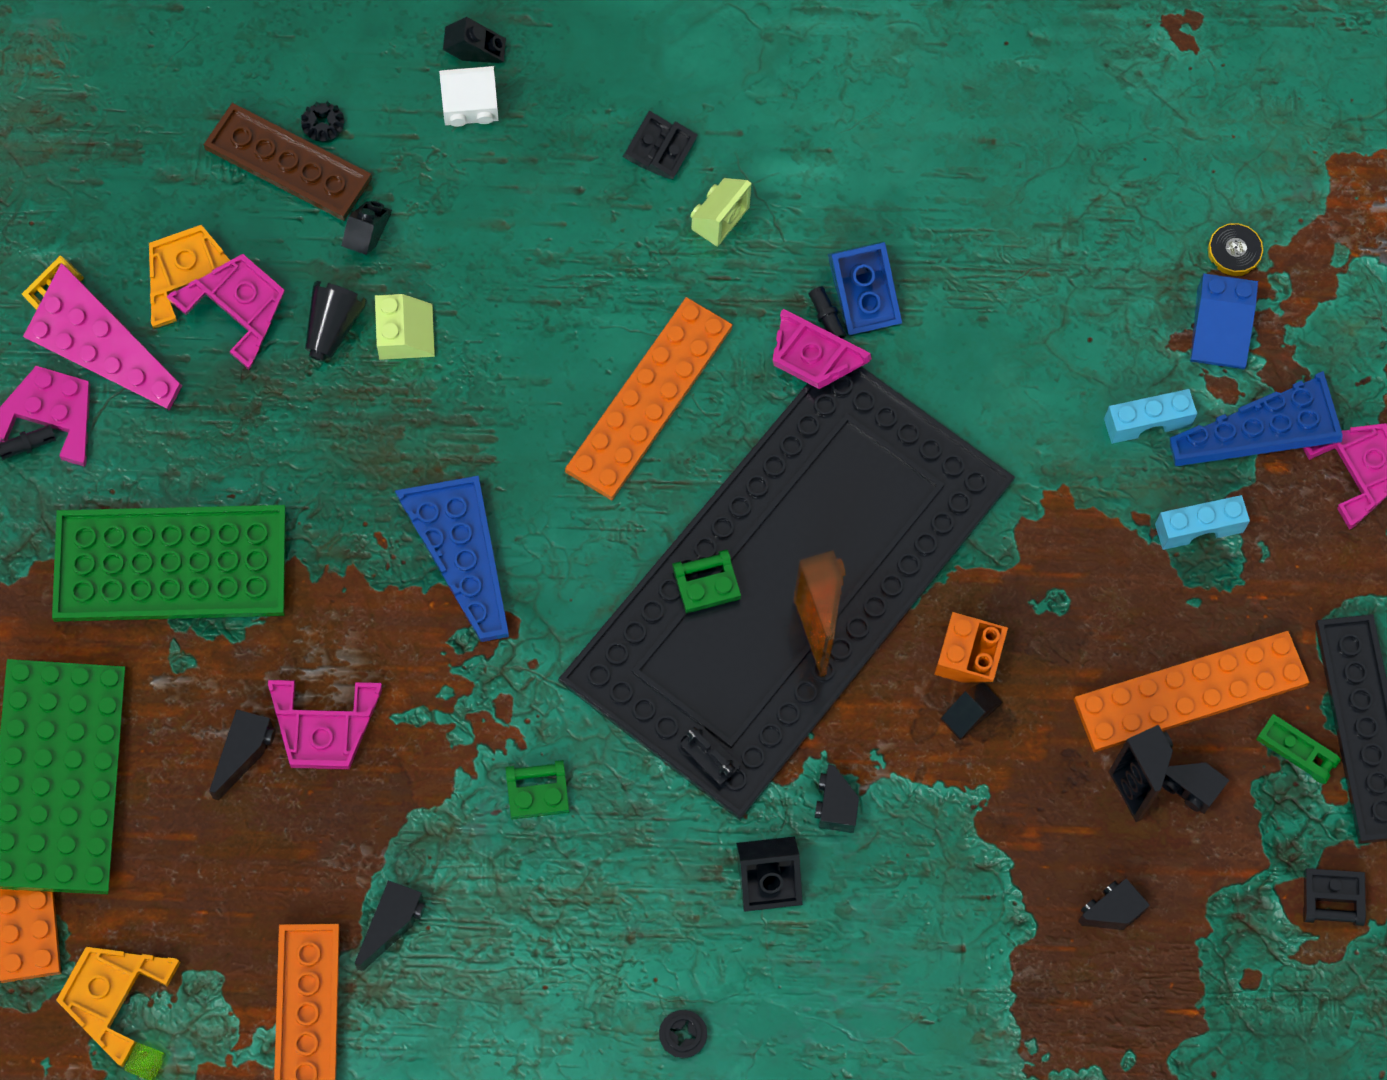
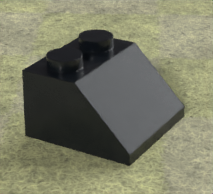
(769, 873)

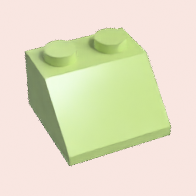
(722, 209)
(403, 327)

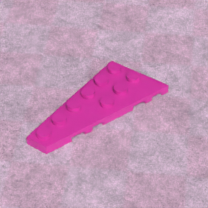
(87, 333)

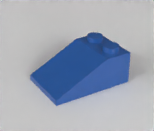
(865, 287)
(1223, 320)

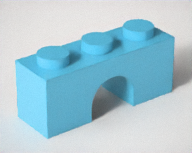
(1131, 418)
(1184, 524)

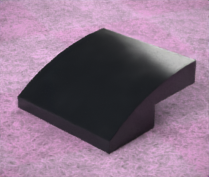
(660, 146)

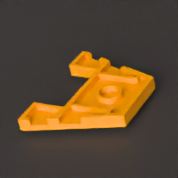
(176, 263)
(100, 988)

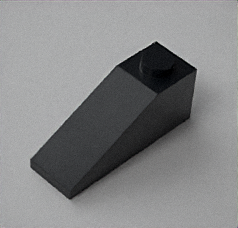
(243, 747)
(392, 919)

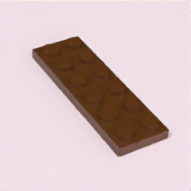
(288, 161)

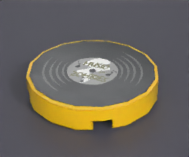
(1235, 249)

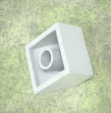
(469, 96)

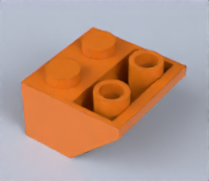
(970, 650)

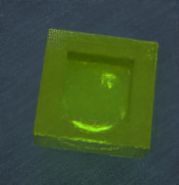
(144, 1062)

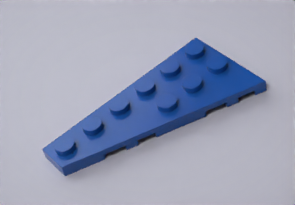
(1270, 424)
(457, 536)

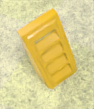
(46, 278)

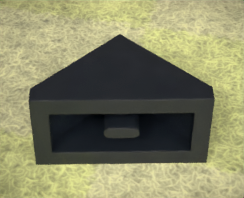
(971, 709)

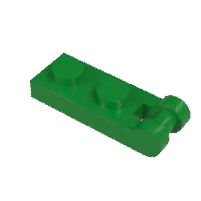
(1298, 748)

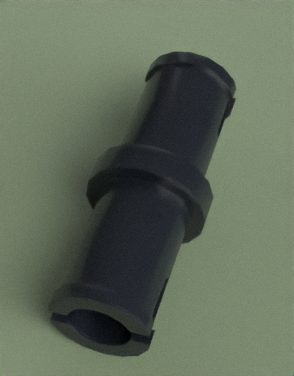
(826, 312)
(26, 442)

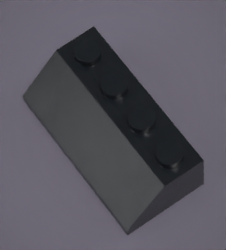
(1142, 769)

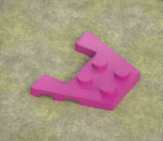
(242, 293)
(54, 400)
(1365, 456)
(322, 737)

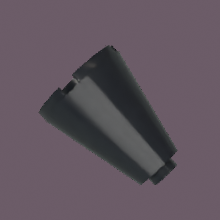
(330, 319)

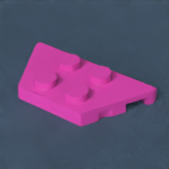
(814, 352)

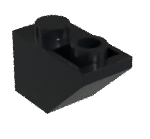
(473, 42)
(365, 227)
(1195, 783)
(839, 802)
(1116, 909)

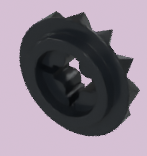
(322, 131)
(676, 1021)

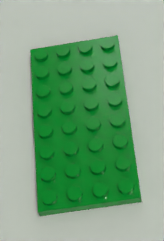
(169, 563)
(58, 775)

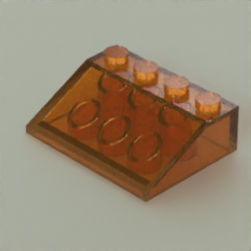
(817, 602)

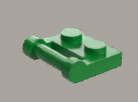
(708, 590)
(537, 799)

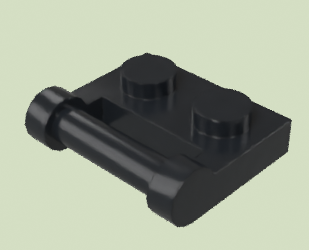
(1334, 887)

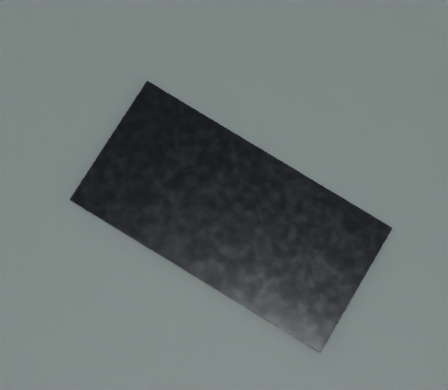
(834, 473)

